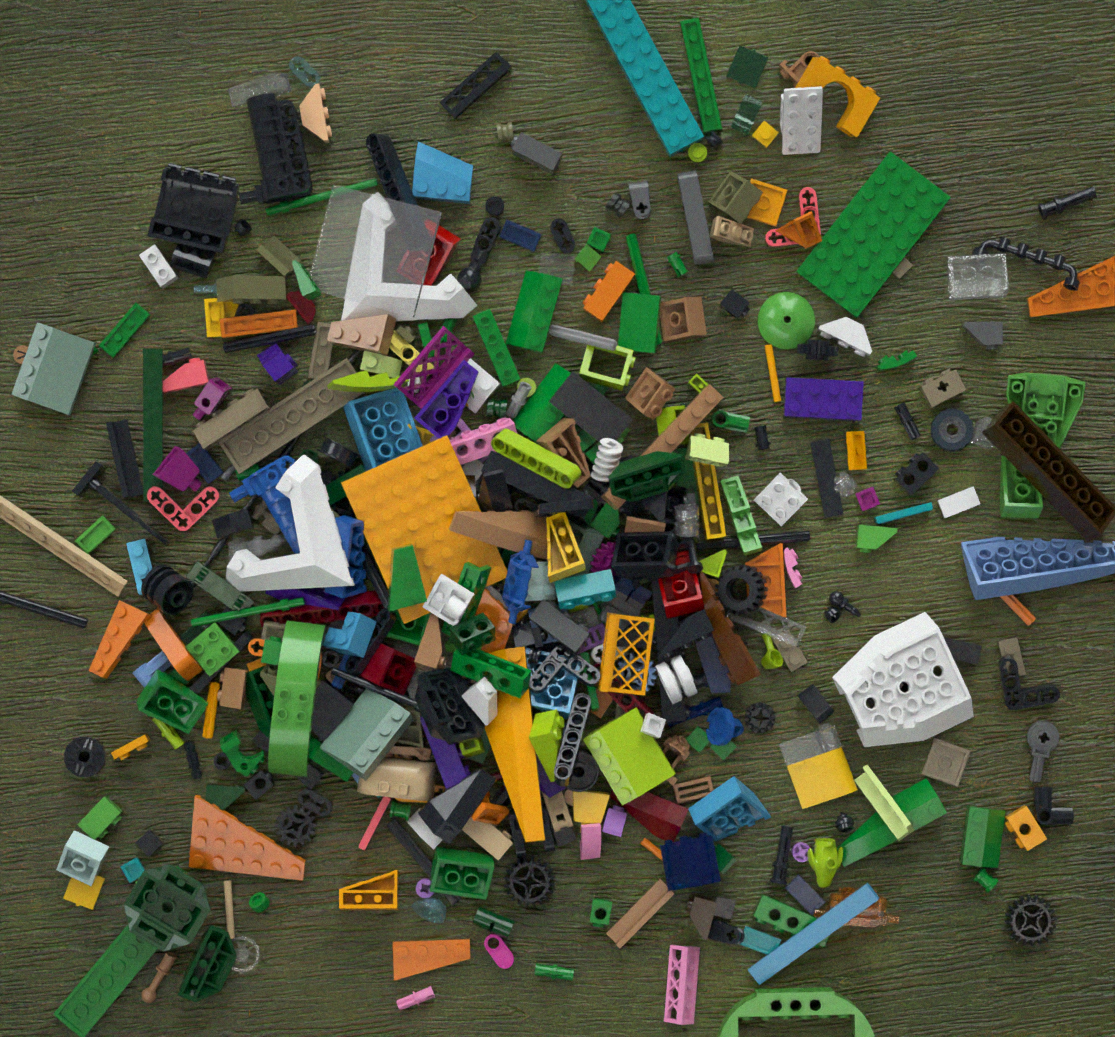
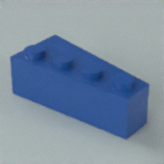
(352, 541)

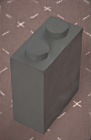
(536, 153)

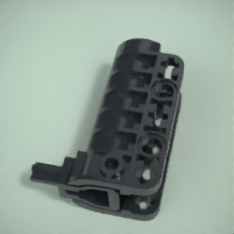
(276, 151)

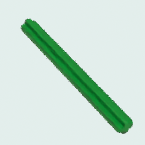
(639, 270)

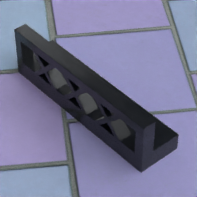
(481, 88)
(125, 458)

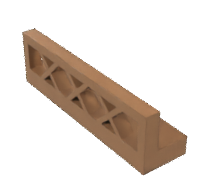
(639, 913)

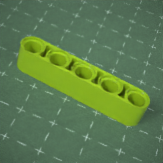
(536, 458)

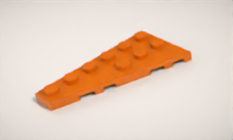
(1094, 292)

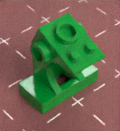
(229, 746)

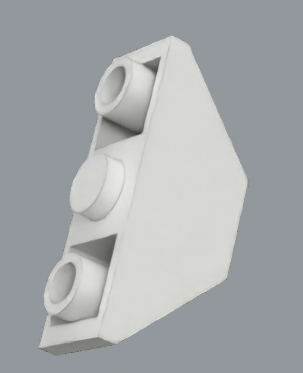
(847, 334)

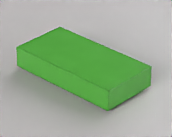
(95, 535)

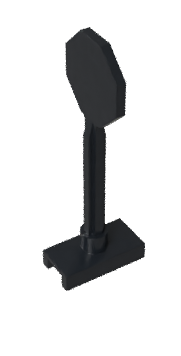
(90, 481)

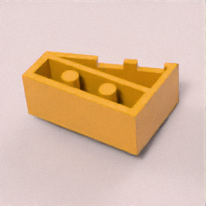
(372, 894)

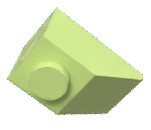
(378, 364)

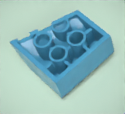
(727, 809)

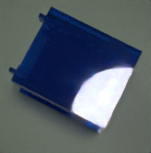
(690, 862)

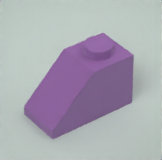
(614, 820)

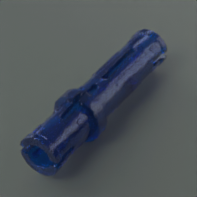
(700, 709)

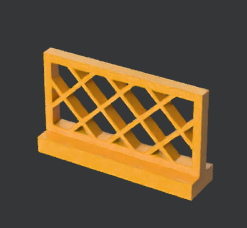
(609, 651)

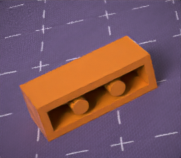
(608, 291)

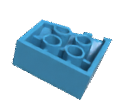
(441, 176)
(560, 691)

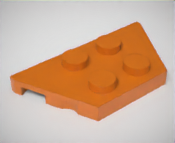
(772, 567)
(499, 617)

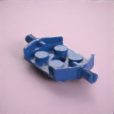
(518, 580)

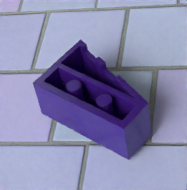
(277, 364)

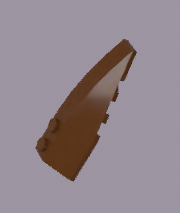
(729, 645)

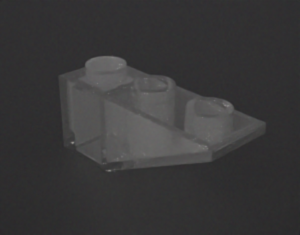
(256, 546)

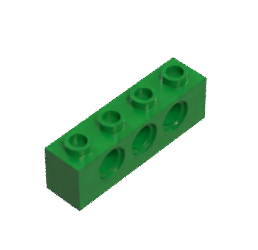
(496, 348)
(499, 672)
(786, 911)

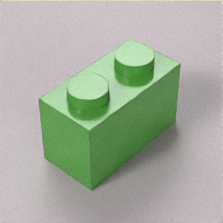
(100, 818)

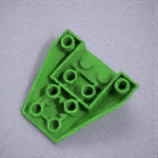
(1047, 401)

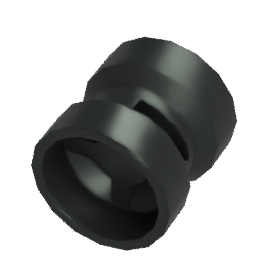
(617, 204)

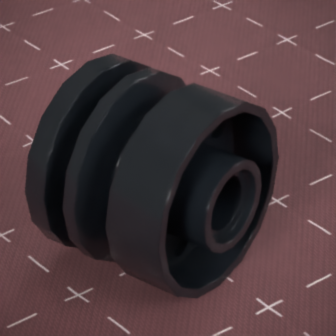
(167, 589)
(76, 765)
(589, 775)

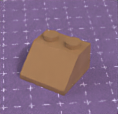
(682, 318)
(233, 688)

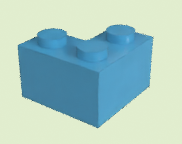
(353, 637)

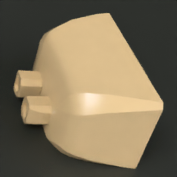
(401, 779)

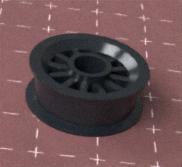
(338, 452)

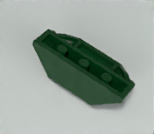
(646, 475)
(260, 700)
(208, 965)

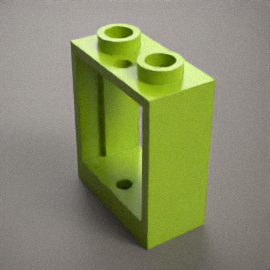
(605, 380)

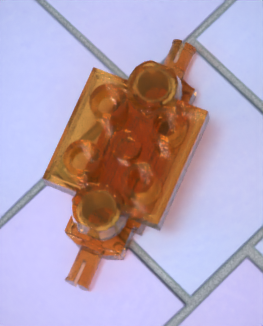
(870, 917)

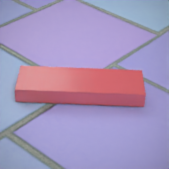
(374, 822)

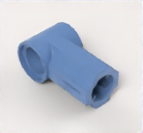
(147, 670)

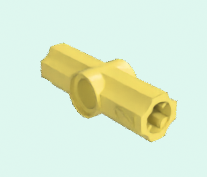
(400, 345)

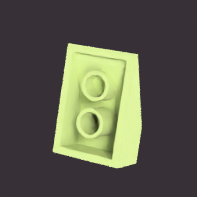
(707, 451)

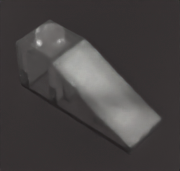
(271, 83)

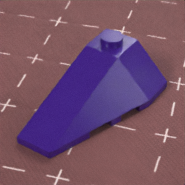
(447, 404)

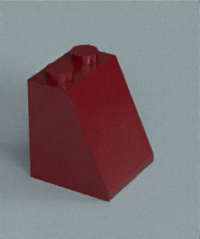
(390, 669)

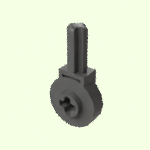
(1039, 748)

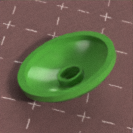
(772, 323)

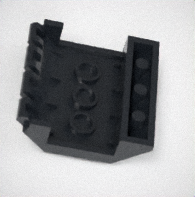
(195, 208)

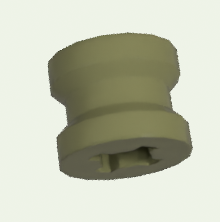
(505, 132)

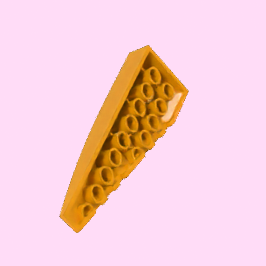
(515, 753)

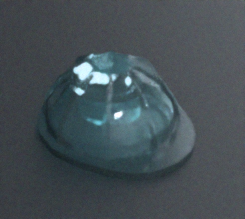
(430, 909)

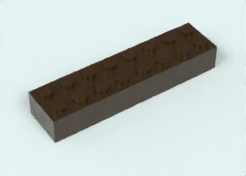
(1050, 471)

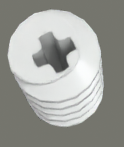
(607, 460)

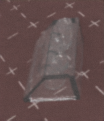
(977, 276)

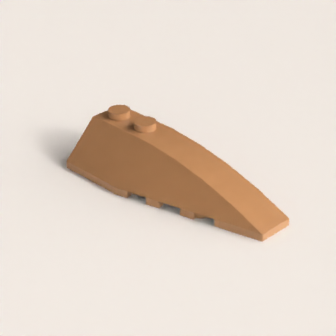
(504, 529)

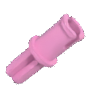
(415, 998)

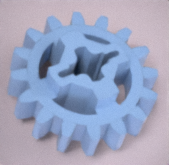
(638, 667)

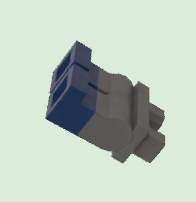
(628, 601)

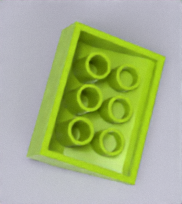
(628, 757)

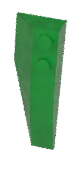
(917, 803)

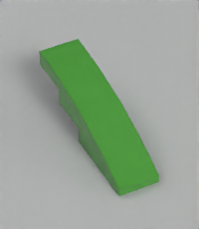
(741, 515)

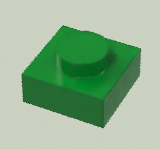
(723, 751)

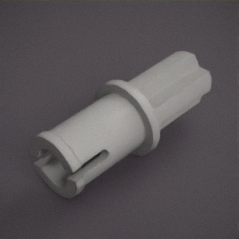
(518, 399)

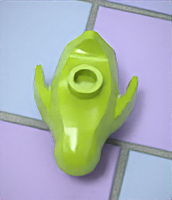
(825, 860)

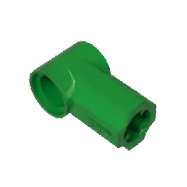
(732, 421)

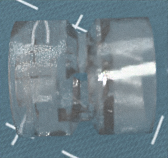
(686, 520)

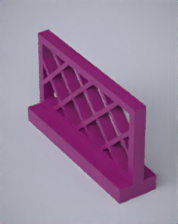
(440, 374)

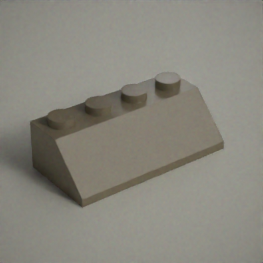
(230, 419)

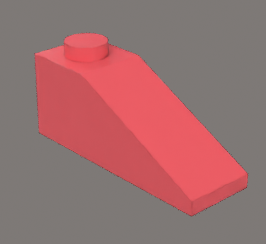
(187, 376)

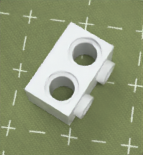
(158, 266)

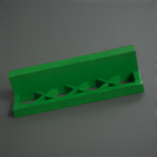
(474, 580)

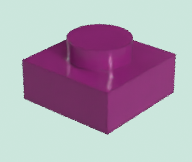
(867, 498)

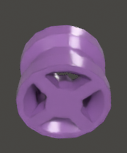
(803, 848)
(424, 885)

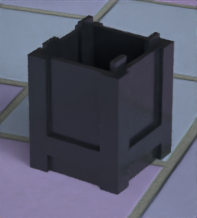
(329, 709)

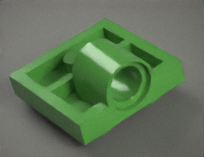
(212, 649)

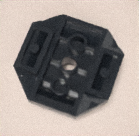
(444, 709)

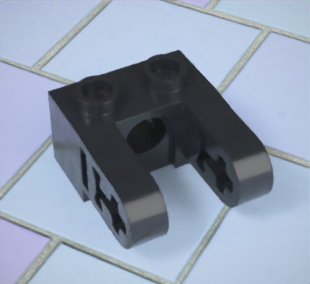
(518, 836)

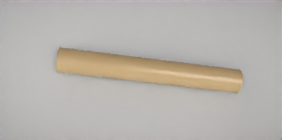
(229, 908)

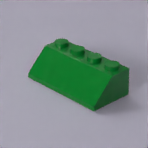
(534, 311)
(538, 413)

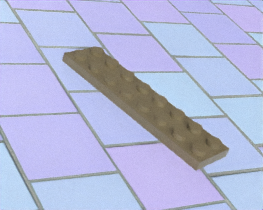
(287, 419)

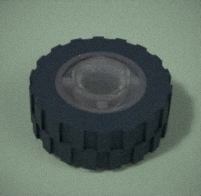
(947, 441)

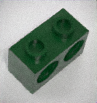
(472, 633)

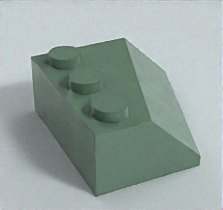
(587, 540)

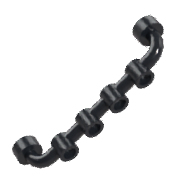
(1040, 257)

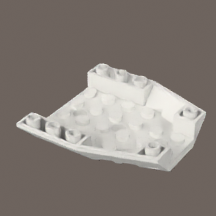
(897, 656)

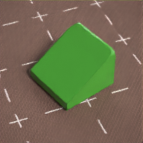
(588, 257)

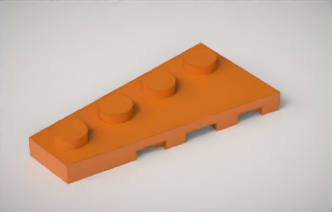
(122, 628)

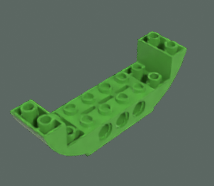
(829, 1003)

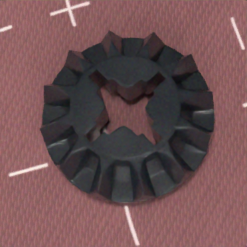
(754, 710)

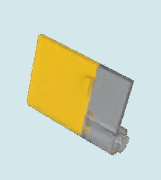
(818, 766)

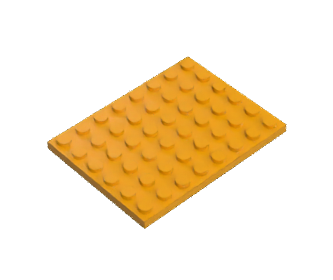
(414, 504)

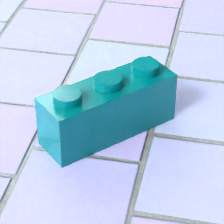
(585, 589)

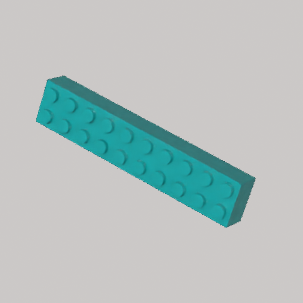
(646, 74)

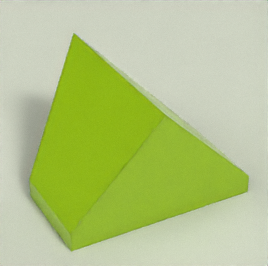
(713, 564)

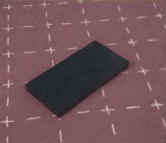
(589, 409)

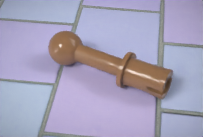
(149, 994)

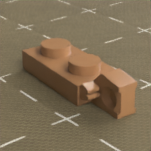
(408, 751)

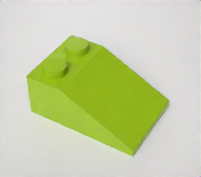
(547, 738)

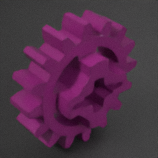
(603, 558)

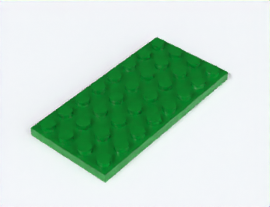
(873, 234)

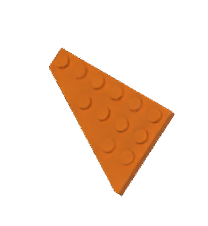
(230, 846)

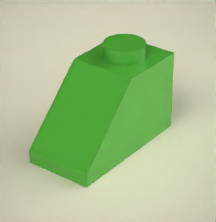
(872, 537)

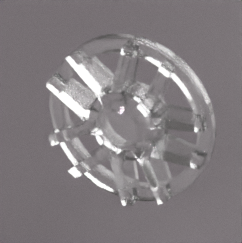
(244, 953)

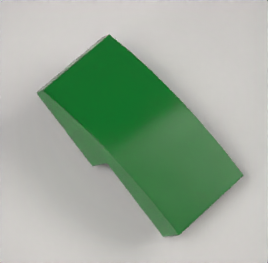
(889, 363)

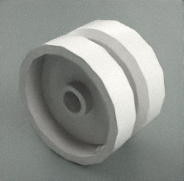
(676, 679)

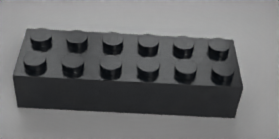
(537, 487)

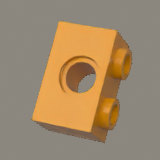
(1033, 836)

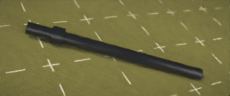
(376, 688)

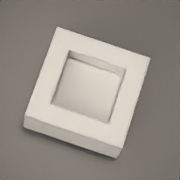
(653, 725)

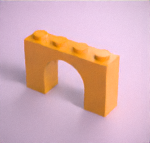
(860, 99)

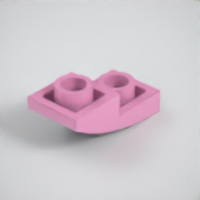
(790, 561)
(590, 841)

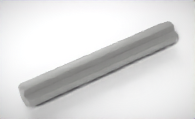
(582, 337)

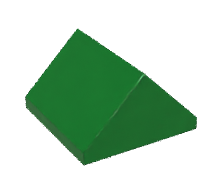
(411, 631)

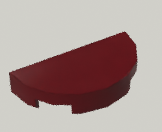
(304, 307)

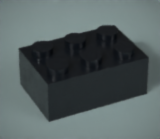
(645, 554)

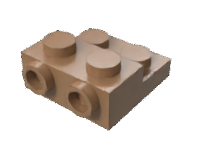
(650, 393)

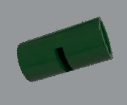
(493, 922)

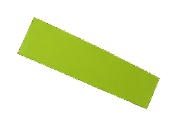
(364, 383)

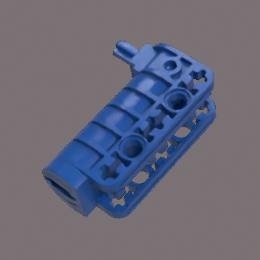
(264, 485)

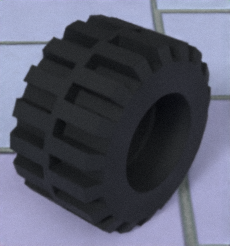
(755, 583)

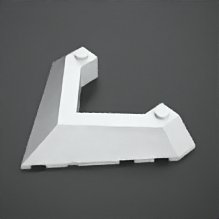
(435, 302)
(321, 554)

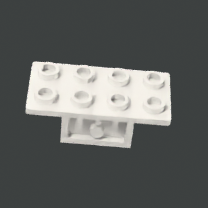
(801, 120)

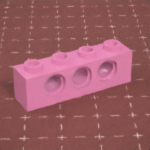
(485, 432)

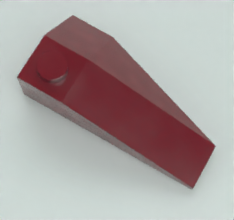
(656, 814)

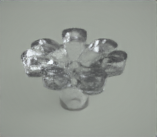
(845, 484)

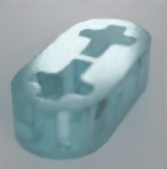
(307, 69)

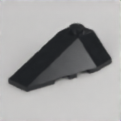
(494, 493)
(453, 808)

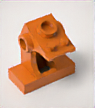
(489, 812)

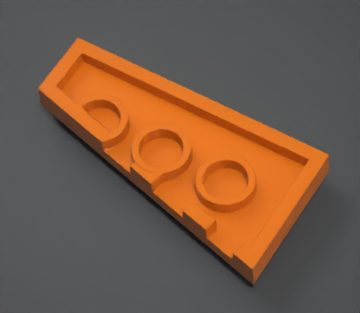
(425, 955)

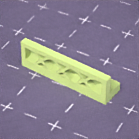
(884, 804)

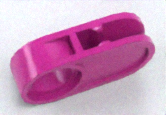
(501, 954)

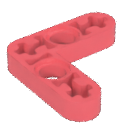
(802, 201)
(186, 512)

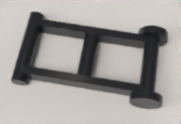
(692, 567)

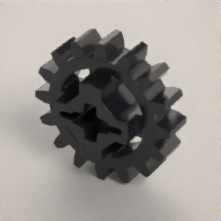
(817, 350)
(299, 834)

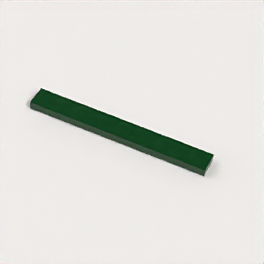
(152, 419)

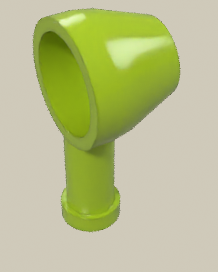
(773, 658)

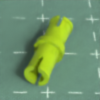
(169, 732)

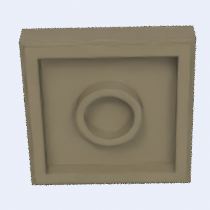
(946, 762)

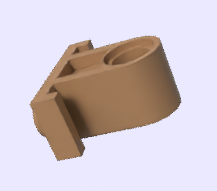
(796, 71)

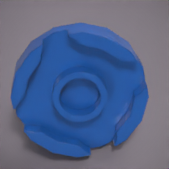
(723, 726)

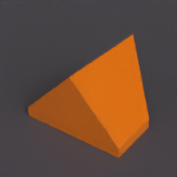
(802, 230)

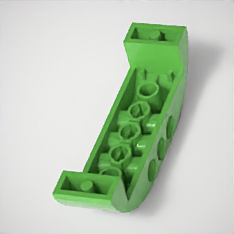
(295, 698)

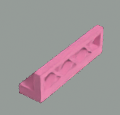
(685, 985)

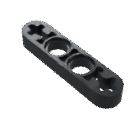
(374, 642)

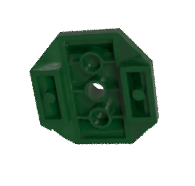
(155, 924)

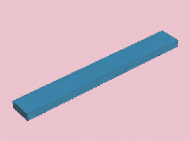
(813, 933)

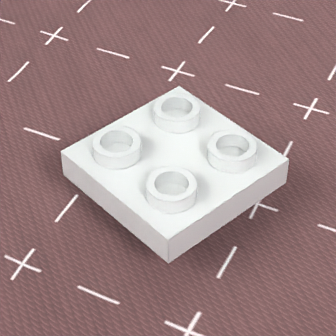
(781, 498)
(448, 600)

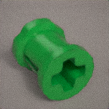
(400, 810)
(985, 879)

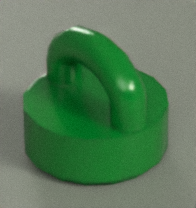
(259, 902)

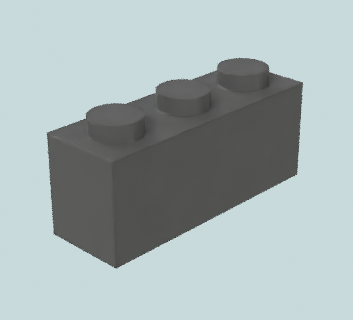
(560, 625)

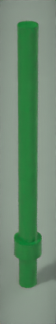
(286, 206)
(284, 604)

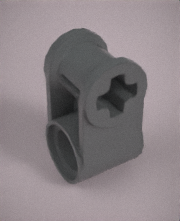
(640, 196)

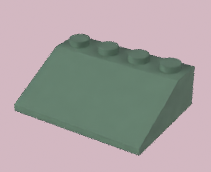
(53, 368)
(367, 733)

